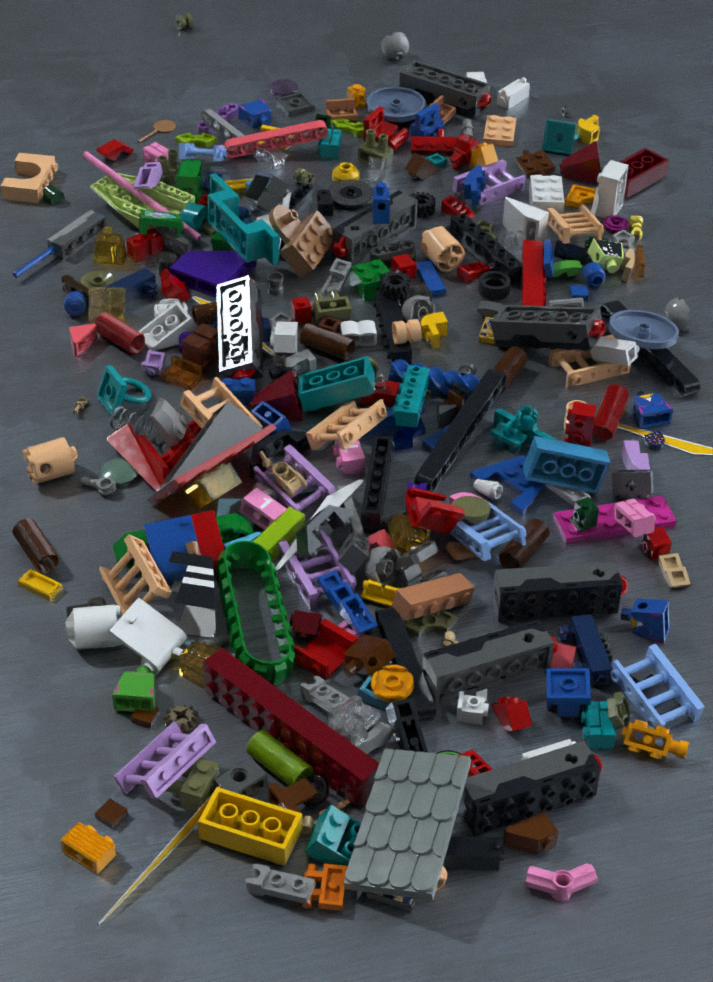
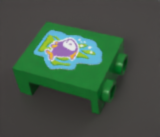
(160, 219)

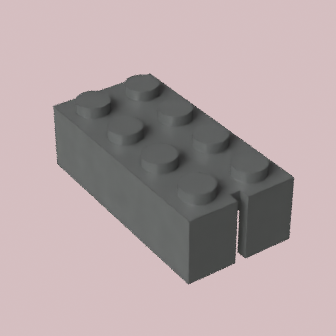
(265, 191)

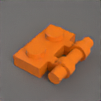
(332, 886)

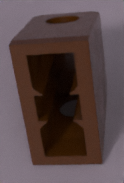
(367, 655)

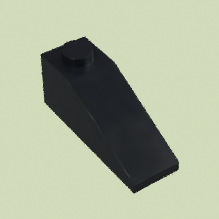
(408, 731)

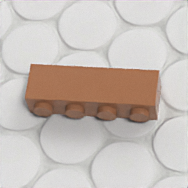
(433, 596)

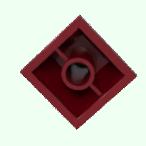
(583, 164)
(282, 396)

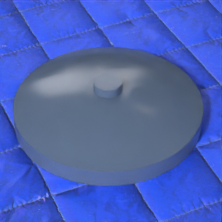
(399, 103)
(644, 329)

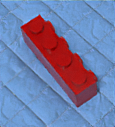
(581, 424)

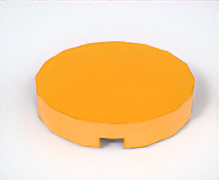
(392, 683)

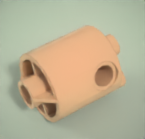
(442, 248)
(50, 460)

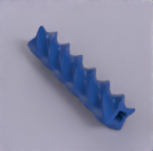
(438, 379)

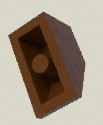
(420, 167)
(532, 834)

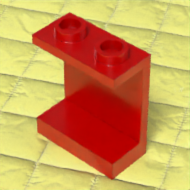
(326, 652)

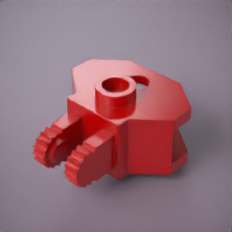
(463, 151)

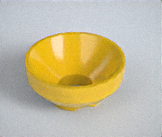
(345, 171)

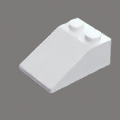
(167, 327)

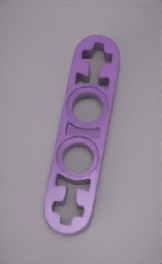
(226, 112)

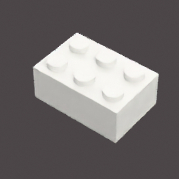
(611, 189)
(546, 192)

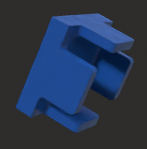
(568, 689)

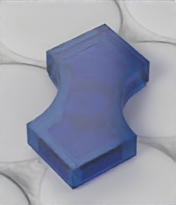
(404, 438)

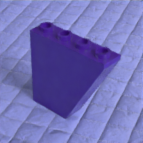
(207, 269)

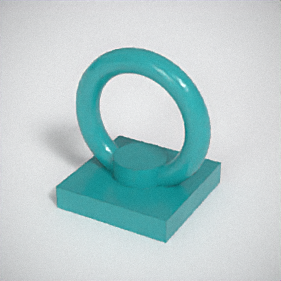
(559, 136)
(113, 389)

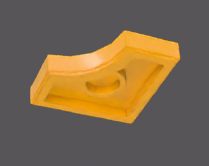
(579, 196)

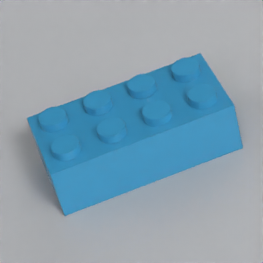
(566, 465)

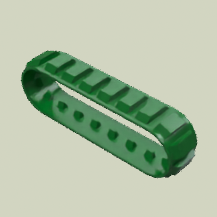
(255, 557)

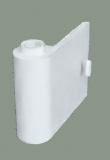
(149, 635)

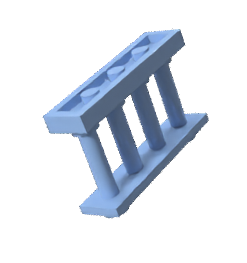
(188, 151)
(478, 542)
(665, 674)

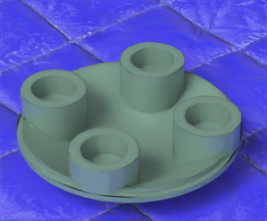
(119, 471)

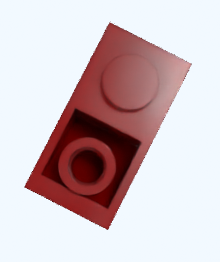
(512, 713)

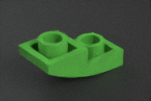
(571, 267)

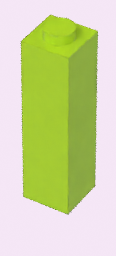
(282, 529)

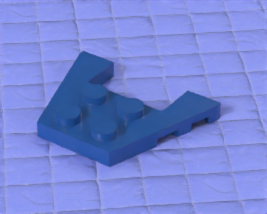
(512, 474)

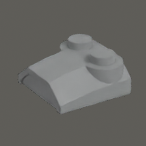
(169, 422)

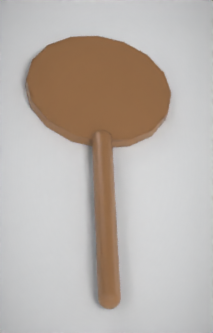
(162, 126)

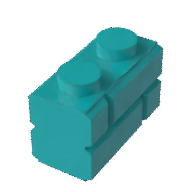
(331, 144)
(598, 727)

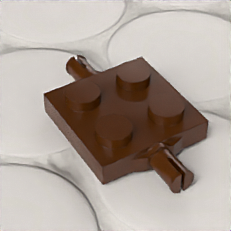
(535, 163)

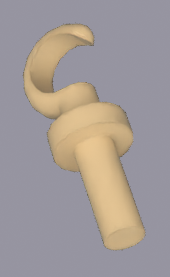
(80, 405)
(266, 462)

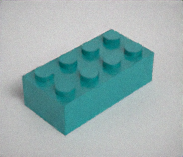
(336, 384)

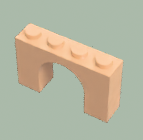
(29, 189)

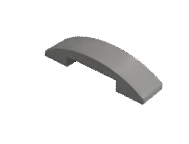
(337, 278)

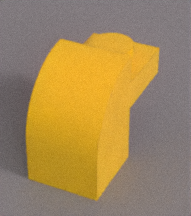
(588, 129)
(433, 327)

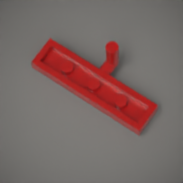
(433, 144)
(176, 451)

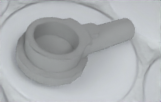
(104, 485)

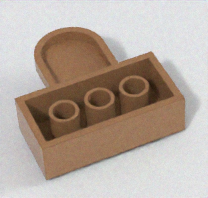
(304, 240)

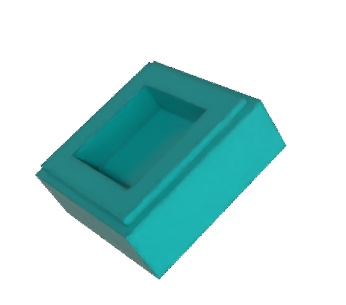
(437, 160)

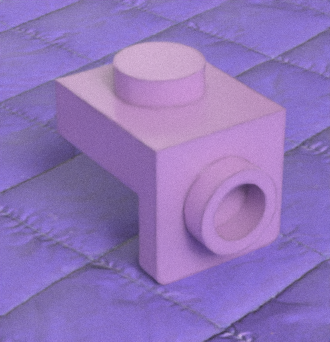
(154, 362)

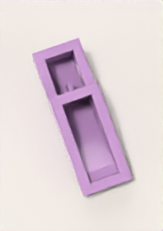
(148, 175)
(632, 457)

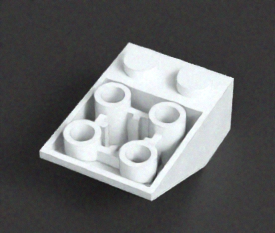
(526, 218)

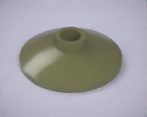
(97, 278)

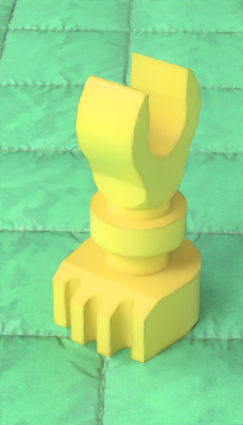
(636, 224)

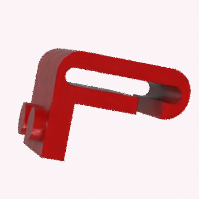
(376, 122)
(429, 513)

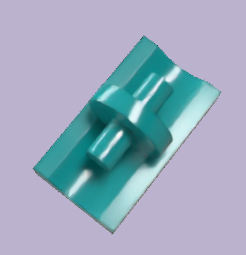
(508, 434)

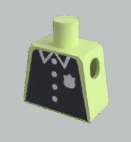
(607, 254)

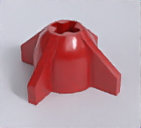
(172, 287)

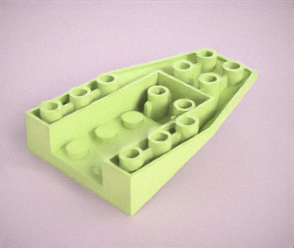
(130, 206)

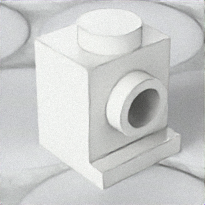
(471, 709)

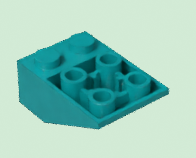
(333, 837)

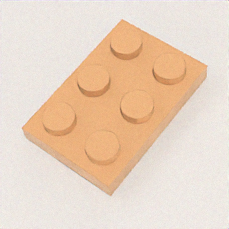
(499, 130)

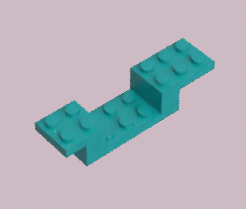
(249, 240)

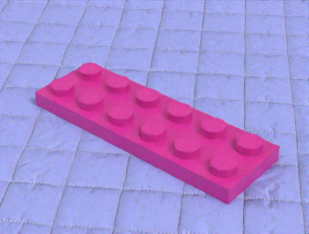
(607, 525)

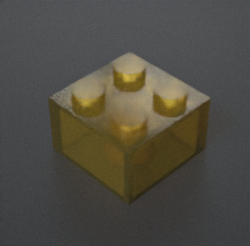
(213, 485)

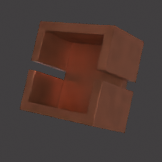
(202, 347)

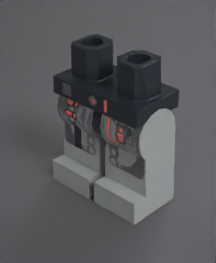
(297, 363)

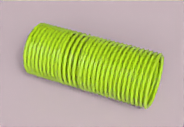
(278, 758)

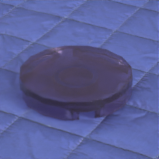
(283, 87)

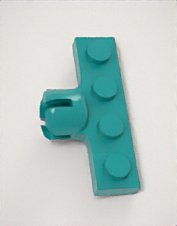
(524, 422)

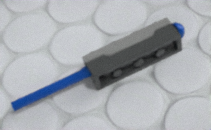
(69, 239)

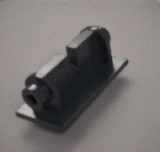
(570, 252)

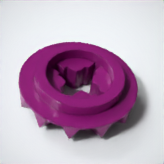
(615, 223)

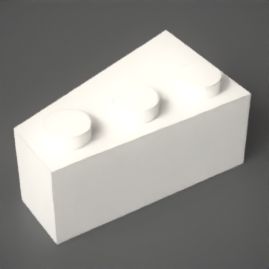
(284, 338)

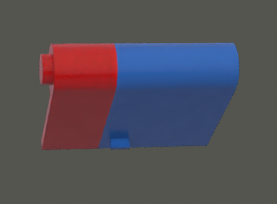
(174, 533)

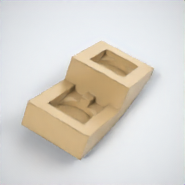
(627, 264)
(673, 571)

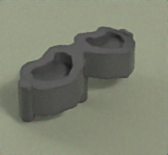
(606, 644)

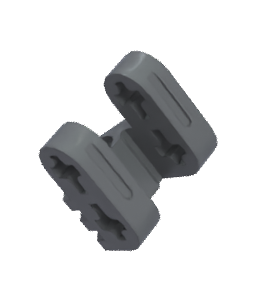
(407, 569)

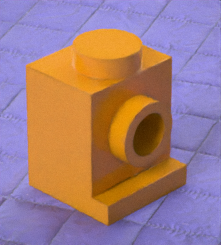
(358, 93)

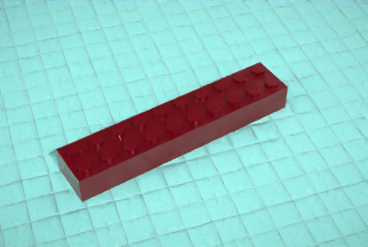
(269, 709)

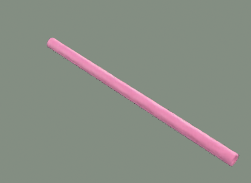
(136, 192)

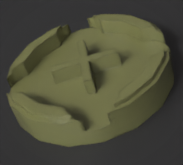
(475, 508)

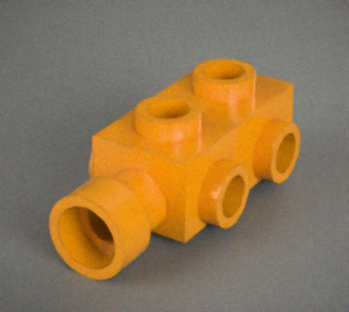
(649, 738)

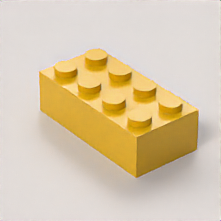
(250, 826)

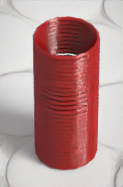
(120, 333)
(610, 411)

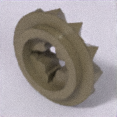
(189, 723)

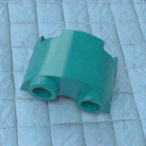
(194, 214)

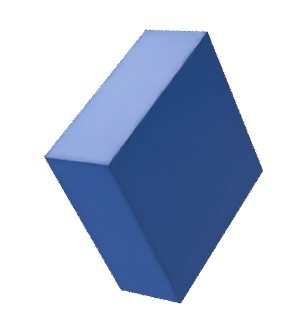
(579, 291)

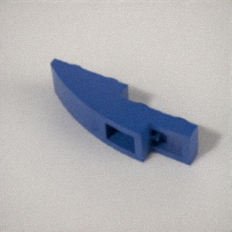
(474, 184)

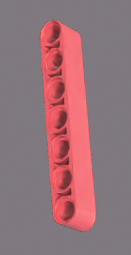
(281, 133)

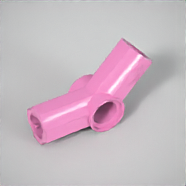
(562, 882)

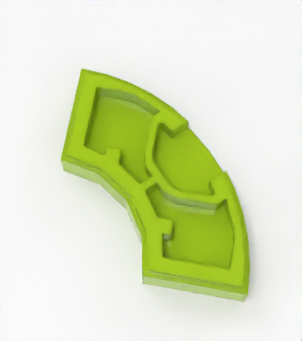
(346, 126)
(200, 140)

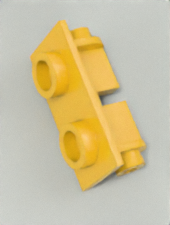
(376, 593)

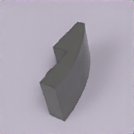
(488, 308)

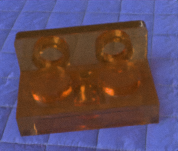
(182, 373)

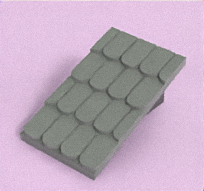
(407, 824)

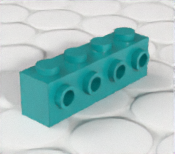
(411, 396)

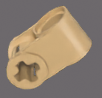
(288, 478)

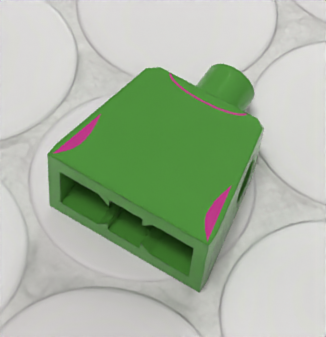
(135, 689)

